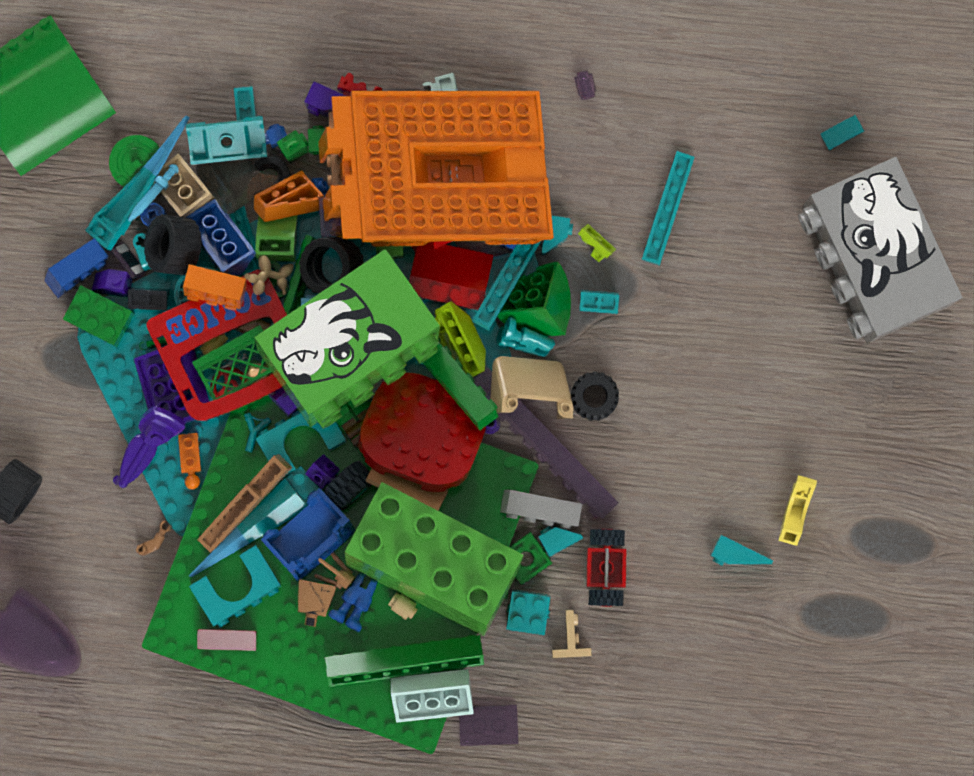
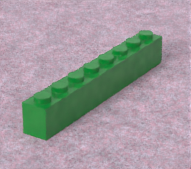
(404, 660)

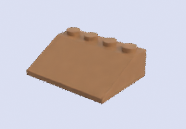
(412, 489)

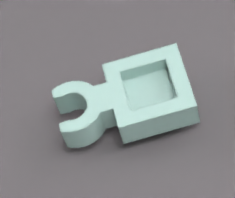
(443, 83)

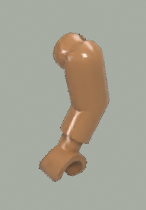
(154, 544)

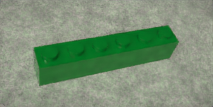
(461, 387)

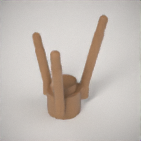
(343, 578)

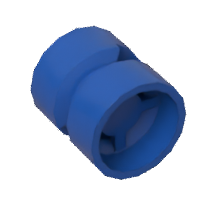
(151, 213)

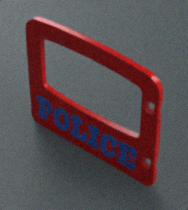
(197, 323)

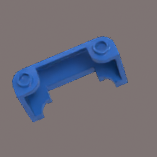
(309, 535)

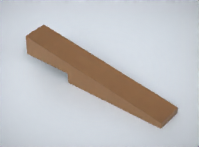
(245, 502)

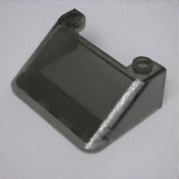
(234, 181)

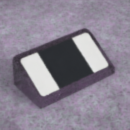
(128, 260)

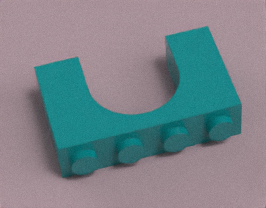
(273, 441)
(263, 584)

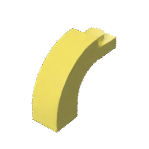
(796, 510)

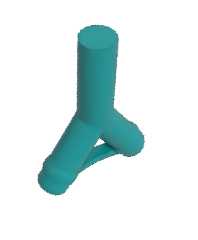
(254, 430)

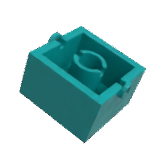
(528, 612)

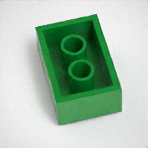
(98, 316)

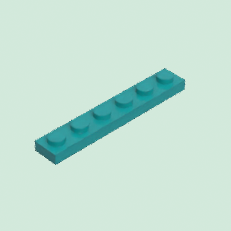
(668, 208)
(504, 284)

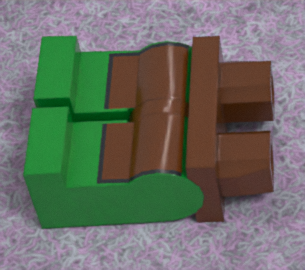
(349, 424)

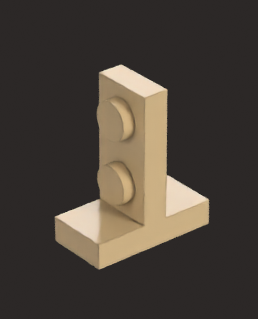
(572, 639)

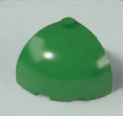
(540, 301)

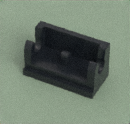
(148, 298)

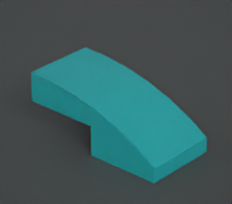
(842, 132)

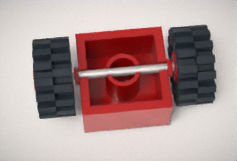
(606, 567)

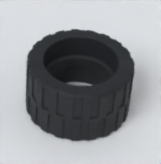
(172, 244)
(312, 257)
(17, 489)

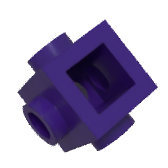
(322, 471)

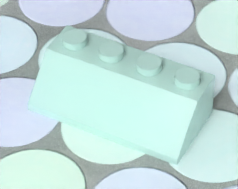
(432, 695)

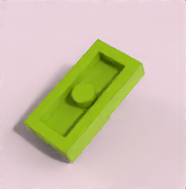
(601, 246)

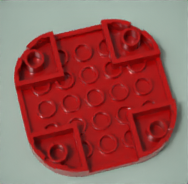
(419, 434)

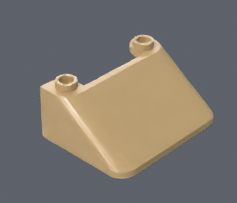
(530, 380)

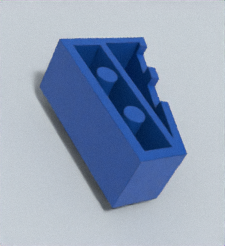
(75, 267)

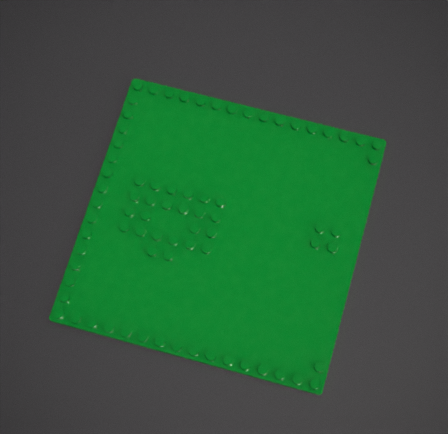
(288, 653)

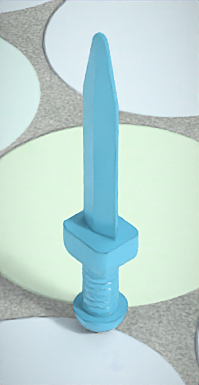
(161, 182)

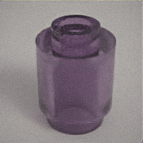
(585, 85)

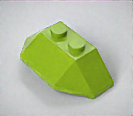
(461, 338)

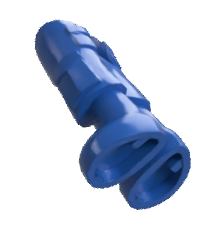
(359, 598)

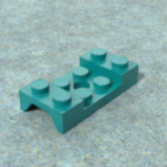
(246, 137)

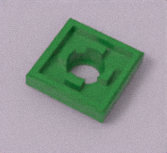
(540, 559)

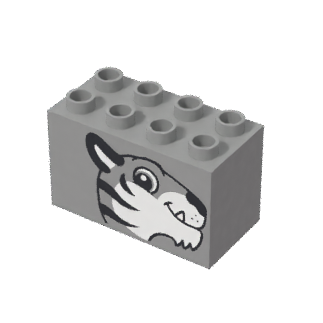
(879, 251)

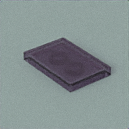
(489, 726)

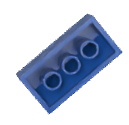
(222, 239)

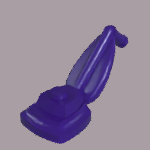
(156, 428)

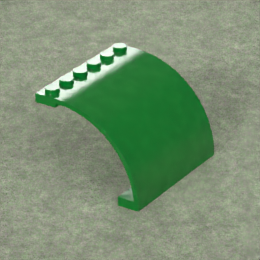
(45, 96)

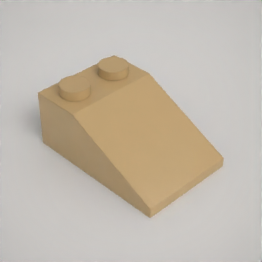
(185, 189)

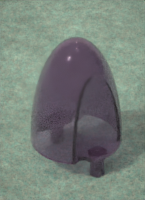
(36, 638)

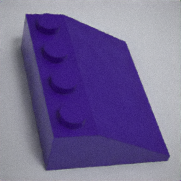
(159, 387)

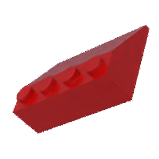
(451, 275)

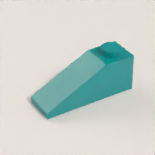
(731, 552)

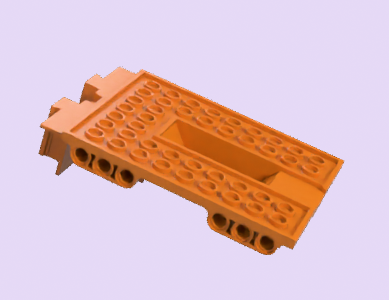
(439, 167)

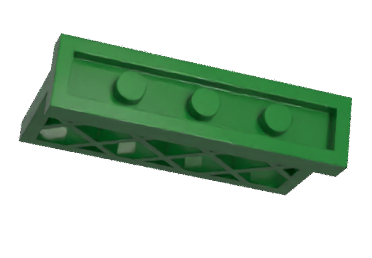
(225, 352)

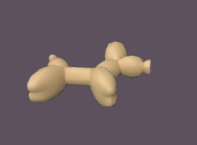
(265, 267)

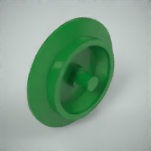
(130, 156)

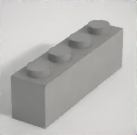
(540, 508)

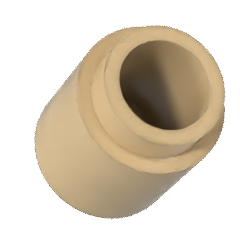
(403, 606)

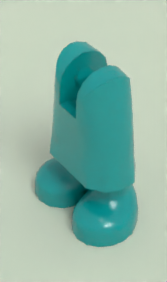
(524, 340)

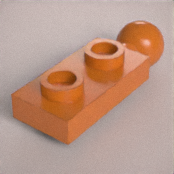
(190, 458)

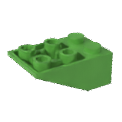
(277, 239)

